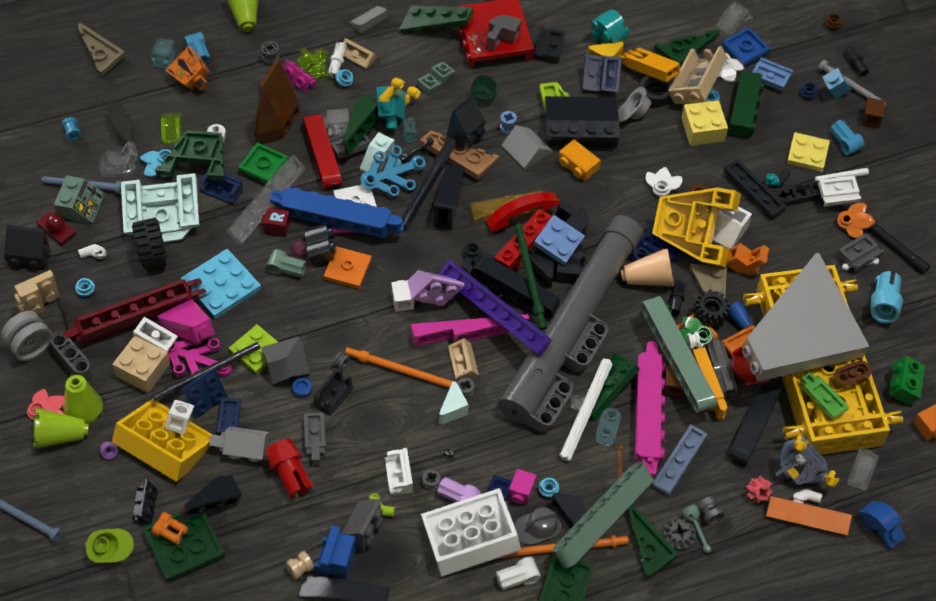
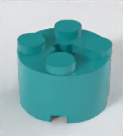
(609, 28)

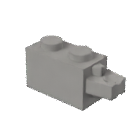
(242, 443)

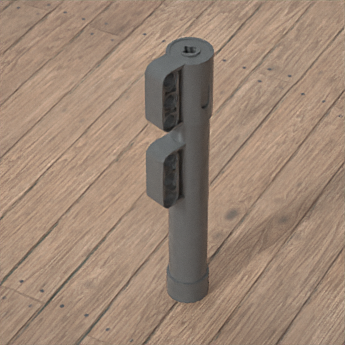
(571, 329)

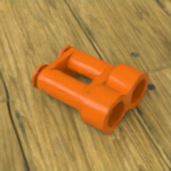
(162, 525)

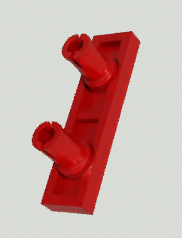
(510, 253)

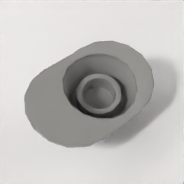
(635, 106)

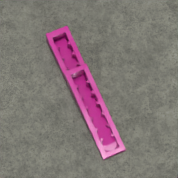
(456, 330)

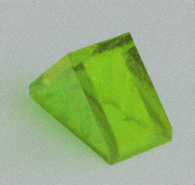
(171, 127)

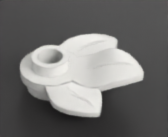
(729, 69)
(662, 182)

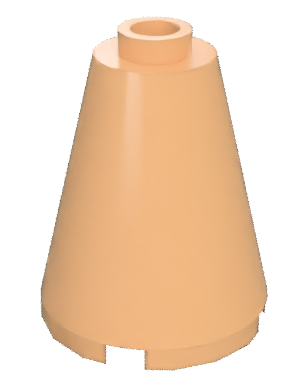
(650, 270)

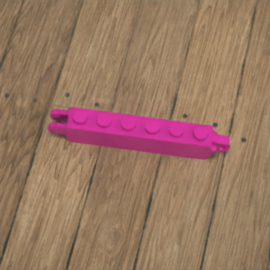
(648, 408)

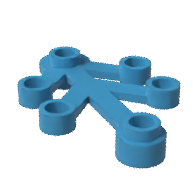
(391, 173)

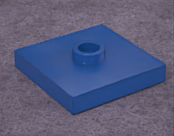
(746, 47)

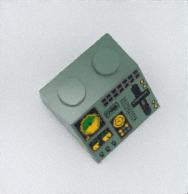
(78, 200)

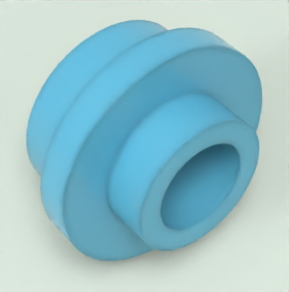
(347, 75)
(85, 283)
(548, 482)

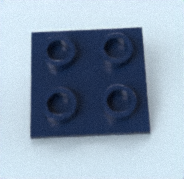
(204, 392)

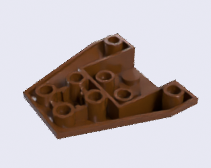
(276, 105)

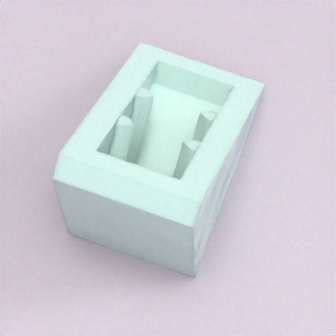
(454, 406)

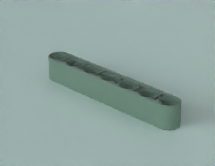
(678, 354)
(603, 514)

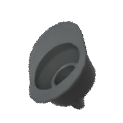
(538, 526)

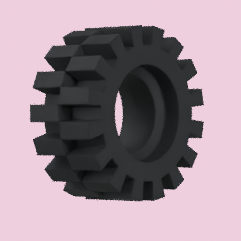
(715, 300)

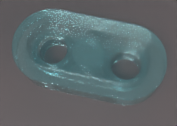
(609, 425)

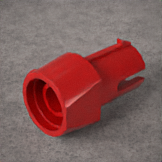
(285, 459)

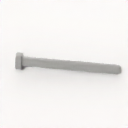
(825, 67)

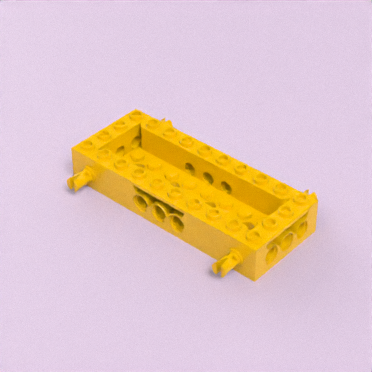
(864, 422)

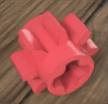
(759, 489)

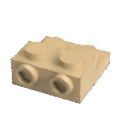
(36, 292)

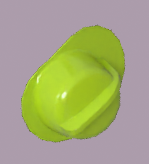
(109, 545)

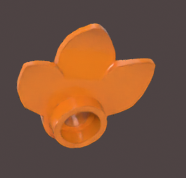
(858, 220)

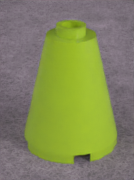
(245, 13)
(81, 399)
(56, 428)

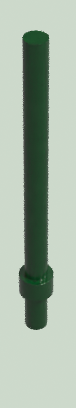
(538, 309)

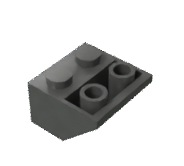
(364, 522)

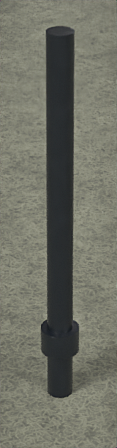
(172, 389)

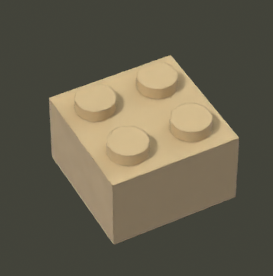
(141, 364)

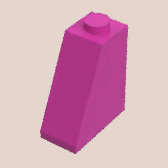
(187, 322)

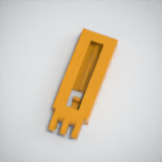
(651, 64)
(706, 367)

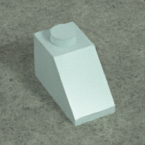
(379, 143)

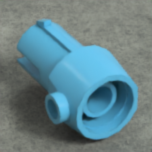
(886, 300)

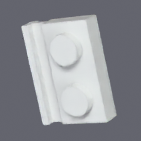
(839, 191)

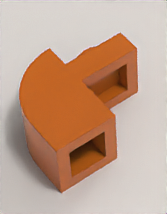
(746, 261)

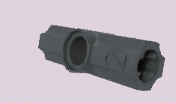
(722, 367)

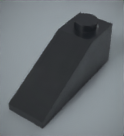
(215, 496)

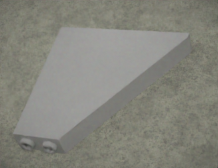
(805, 328)

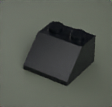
(466, 124)
(26, 247)

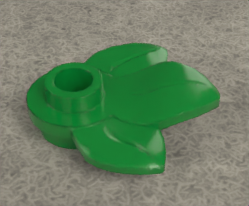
(692, 325)

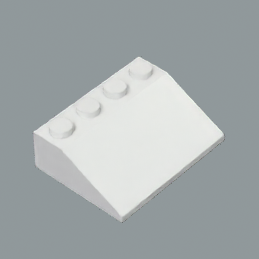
(471, 532)

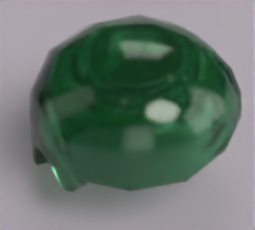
(483, 89)

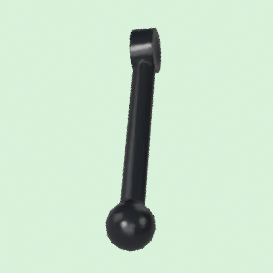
(404, 157)

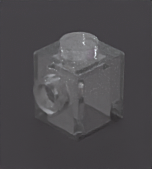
(336, 121)

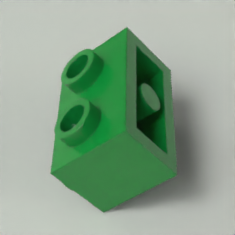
(907, 380)

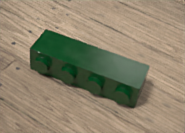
(745, 104)

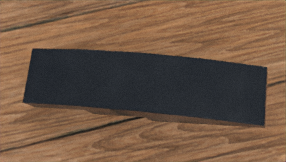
(341, 590)

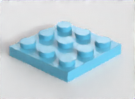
(225, 283)

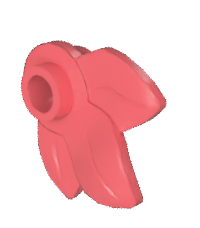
(42, 401)

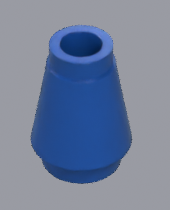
(739, 315)

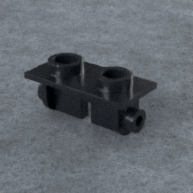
(146, 495)

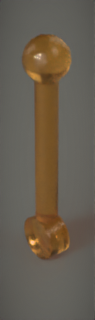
(620, 447)

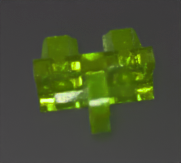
(316, 59)

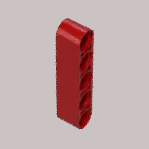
(322, 151)

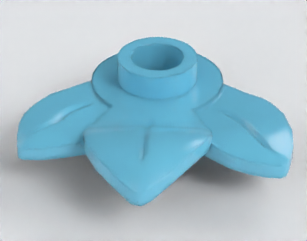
(153, 159)

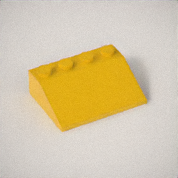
(169, 452)

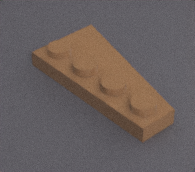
(475, 161)

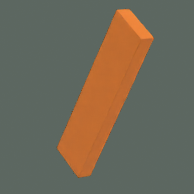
(809, 515)

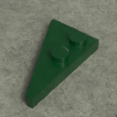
(679, 48)
(618, 377)
(651, 545)

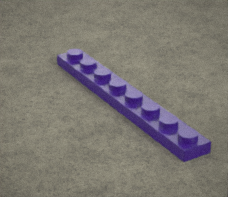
(498, 309)

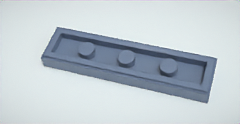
(679, 460)

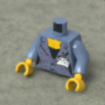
(804, 464)

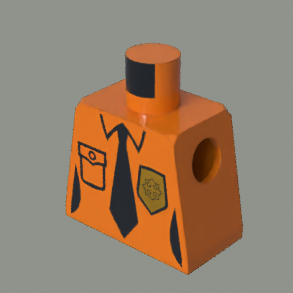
(189, 69)

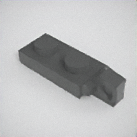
(314, 436)

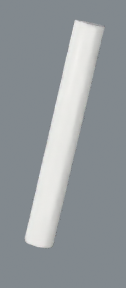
(859, 172)

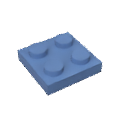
(558, 240)

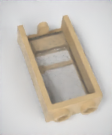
(697, 76)

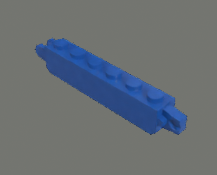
(338, 212)

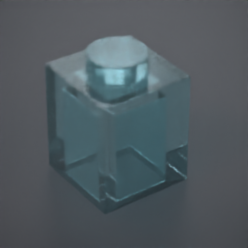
(163, 52)

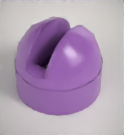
(112, 453)

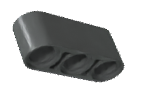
(68, 350)

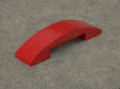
(519, 205)

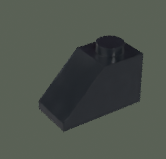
(542, 266)

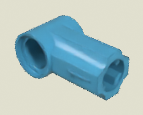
(197, 42)
(848, 140)

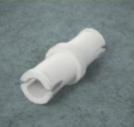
(336, 59)

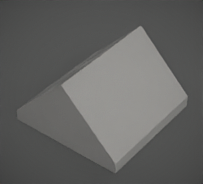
(525, 147)

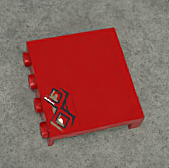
(476, 32)

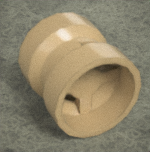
(299, 565)

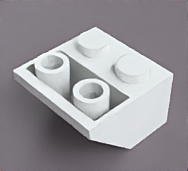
(731, 227)

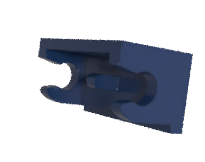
(226, 191)

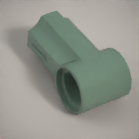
(281, 262)

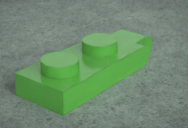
(823, 395)

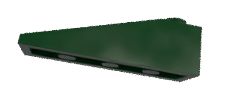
(361, 121)

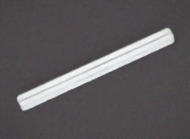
(585, 410)

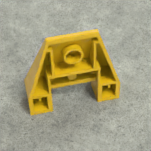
(691, 219)

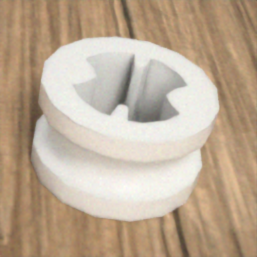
(693, 340)

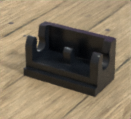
(333, 392)

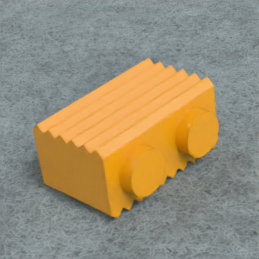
(579, 160)

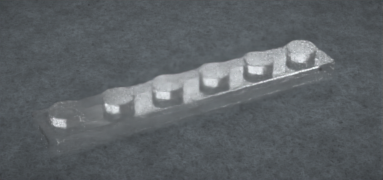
(252, 215)

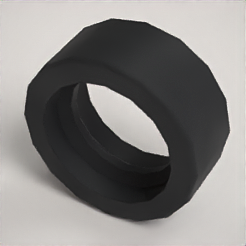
(656, 101)

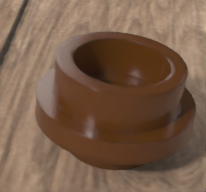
(833, 21)

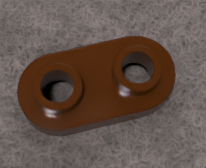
(850, 374)

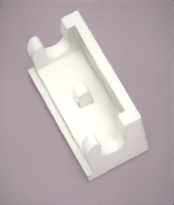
(398, 472)

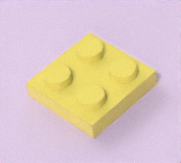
(808, 152)

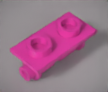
(298, 77)

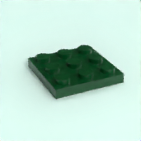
(194, 551)

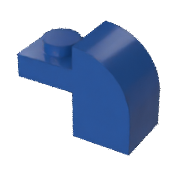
(885, 520)

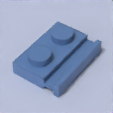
(773, 74)

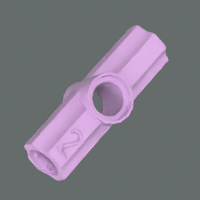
(456, 491)

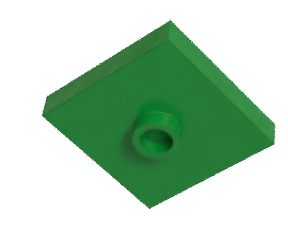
(262, 163)

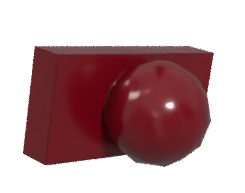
(56, 228)

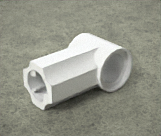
(523, 572)

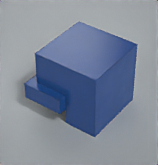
(336, 555)

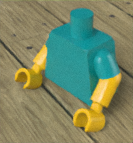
(393, 101)

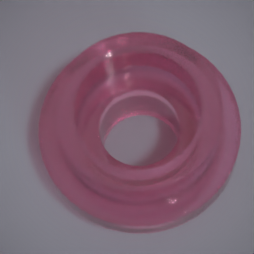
(299, 248)

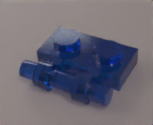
(653, 240)

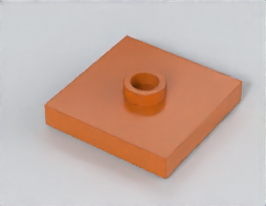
(348, 268)

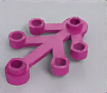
(195, 356)

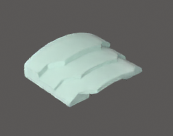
(171, 203)

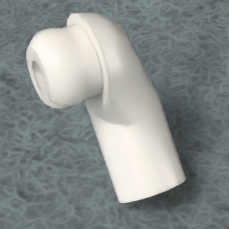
(92, 250)
(804, 495)

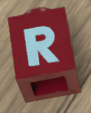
(276, 222)

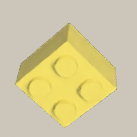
(704, 123)

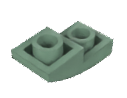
(436, 78)

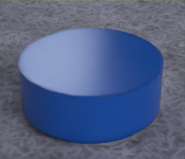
(302, 388)

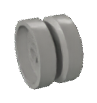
(26, 335)

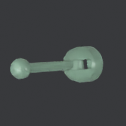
(692, 514)

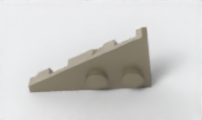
(104, 53)
(710, 278)

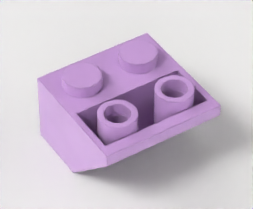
(433, 288)

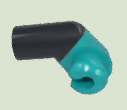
(773, 180)

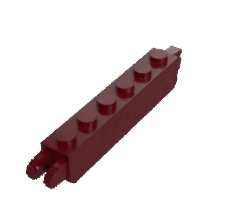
(132, 311)

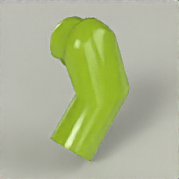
(387, 510)

